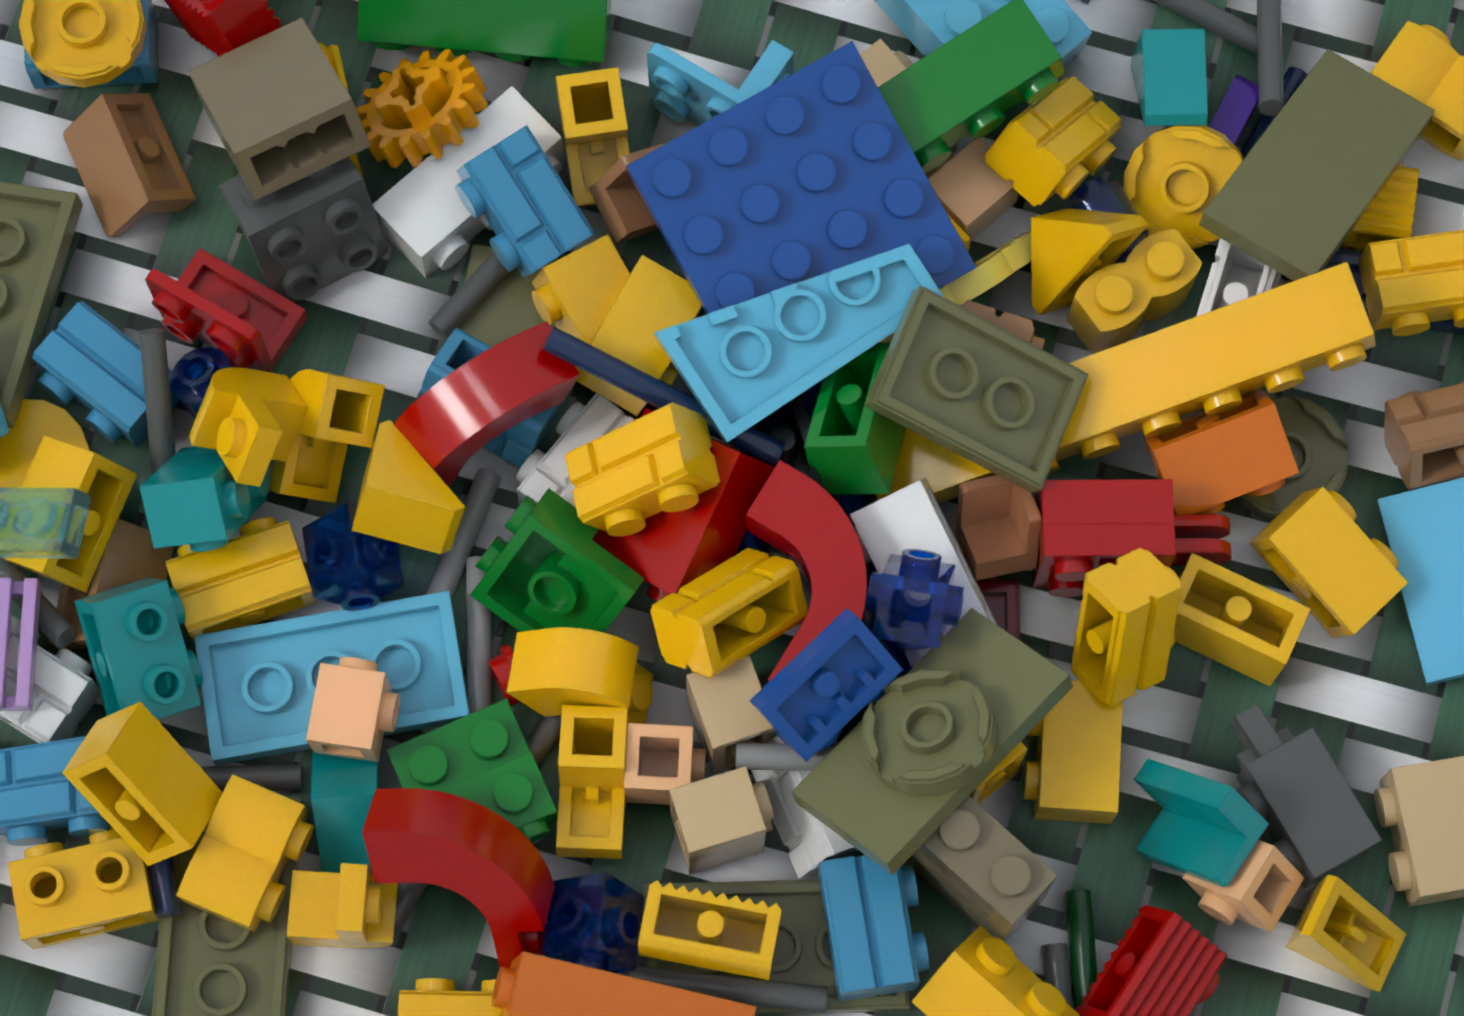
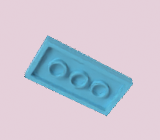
(266, 674)

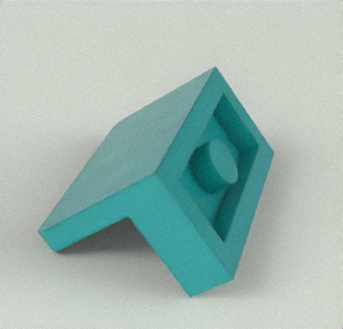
(1202, 825)

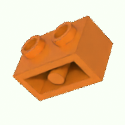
(1224, 455)

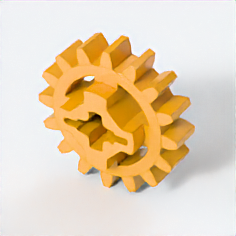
(422, 107)

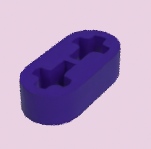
(1236, 108)

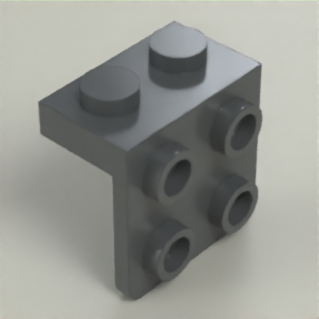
(309, 229)

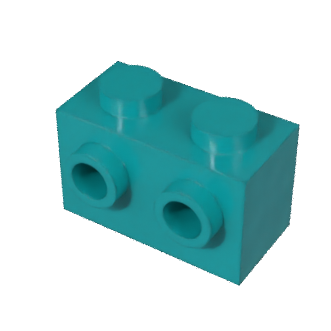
(198, 501)
(140, 648)

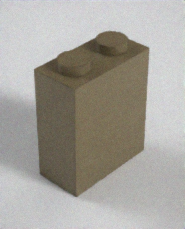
(279, 108)
(983, 870)

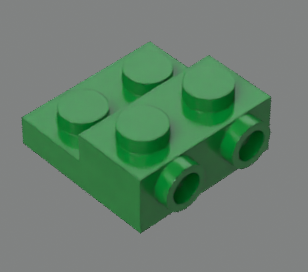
(553, 571)
(484, 762)

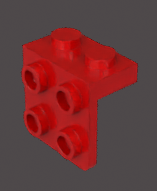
(226, 312)

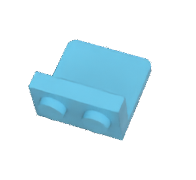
(691, 93)

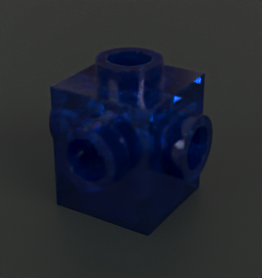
(349, 565)
(910, 621)
(594, 922)

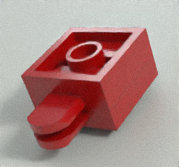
(1104, 519)

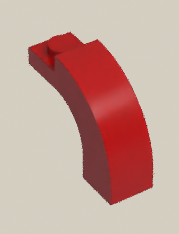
(485, 400)
(817, 534)
(469, 850)

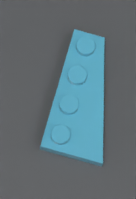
(781, 343)

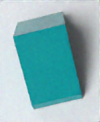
(1171, 76)
(340, 804)

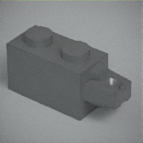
(1301, 797)

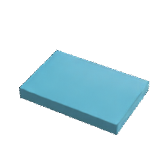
(1428, 541)

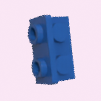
(826, 685)

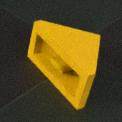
(1071, 247)
(405, 497)
(1346, 934)

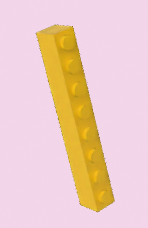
(1183, 370)

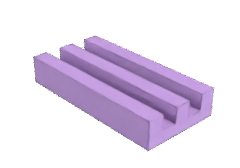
(31, 592)

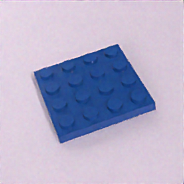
(795, 188)

